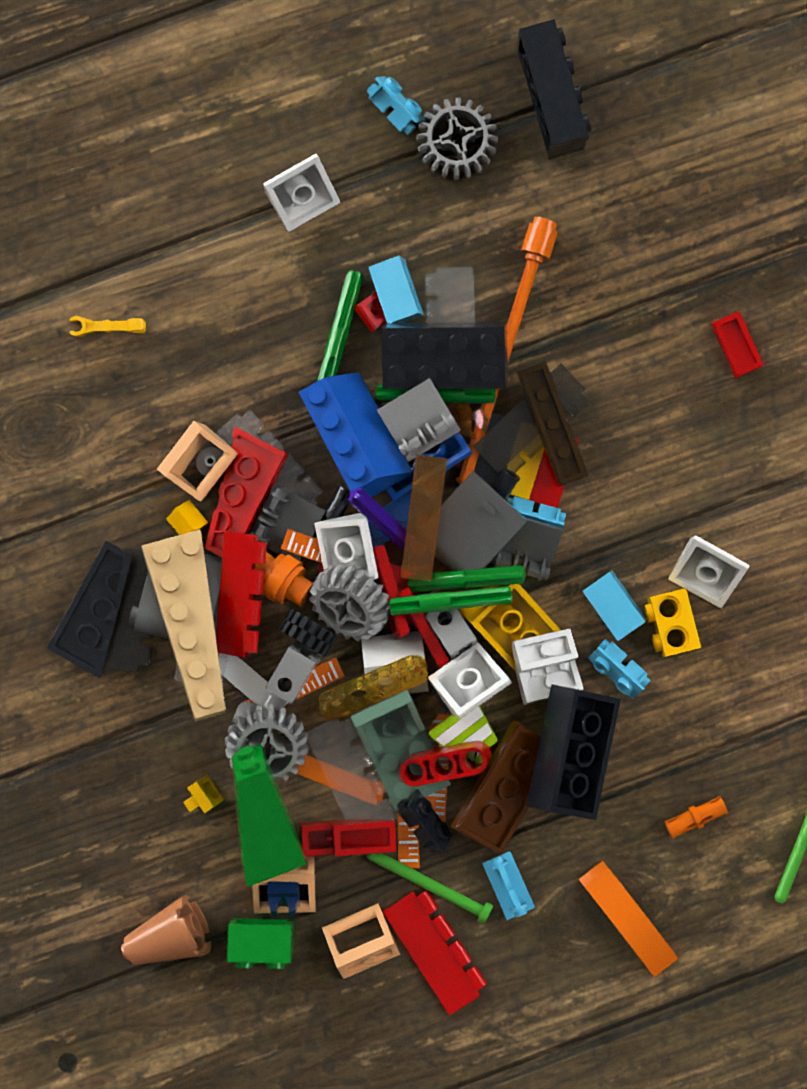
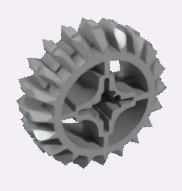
(469, 135)
(350, 602)
(290, 750)

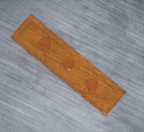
(423, 517)

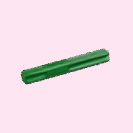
(341, 325)
(447, 395)
(470, 579)
(450, 600)

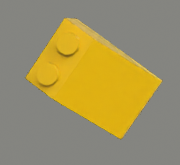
(509, 622)

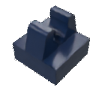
(283, 895)

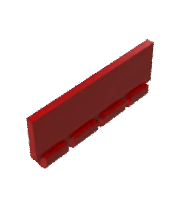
(237, 586)
(428, 947)

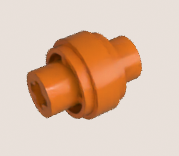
(285, 580)

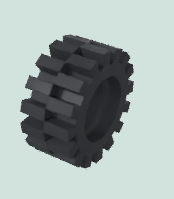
(308, 632)

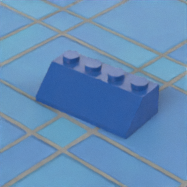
(355, 433)

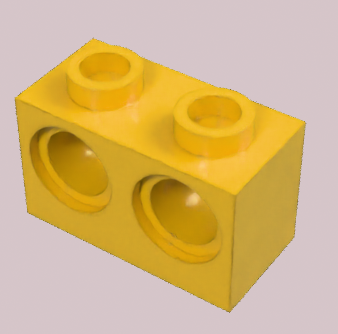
(681, 620)

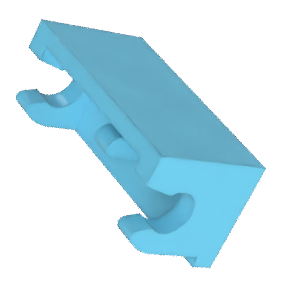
(396, 290)
(614, 605)

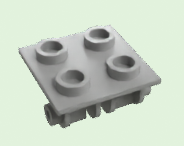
(418, 420)

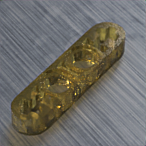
(332, 701)

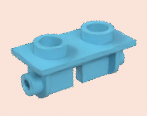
(389, 94)
(546, 514)
(628, 679)
(508, 885)

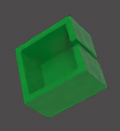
(260, 942)

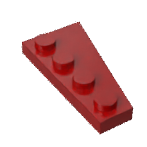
(244, 487)

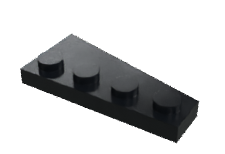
(92, 615)

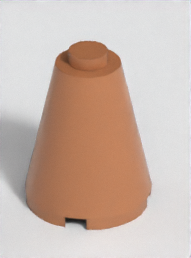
(169, 935)

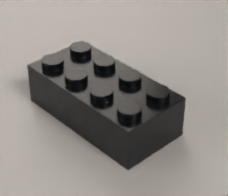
(552, 88)
(447, 353)
(573, 752)

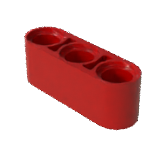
(433, 772)

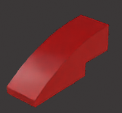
(347, 837)

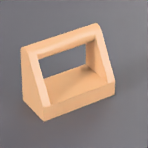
(186, 451)
(303, 875)
(365, 955)

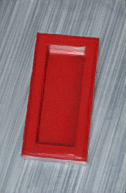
(737, 344)

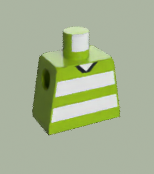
(469, 728)

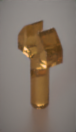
(468, 415)

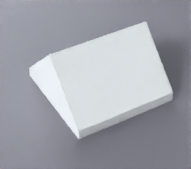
(301, 192)
(347, 542)
(708, 571)
(385, 649)
(468, 681)

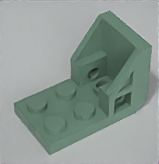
(390, 736)

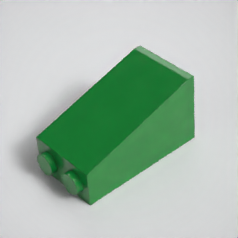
(265, 826)

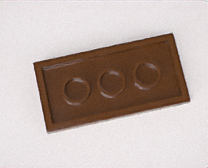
(501, 791)

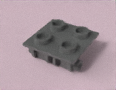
(282, 512)
(531, 548)

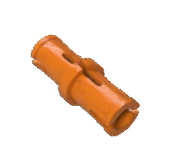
(696, 817)

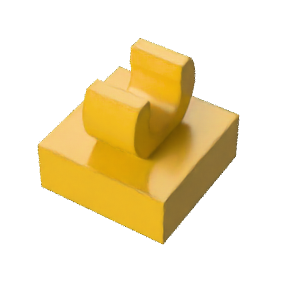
(204, 795)

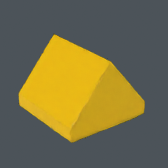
(186, 518)

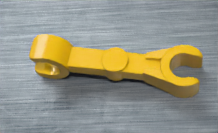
(132, 325)

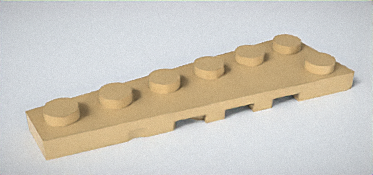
(183, 596)

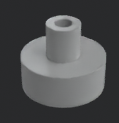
(205, 456)

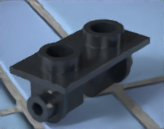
(432, 832)

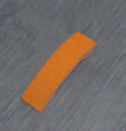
(628, 918)

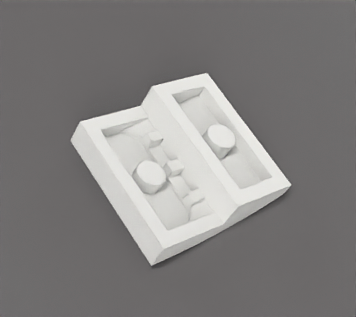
(544, 662)

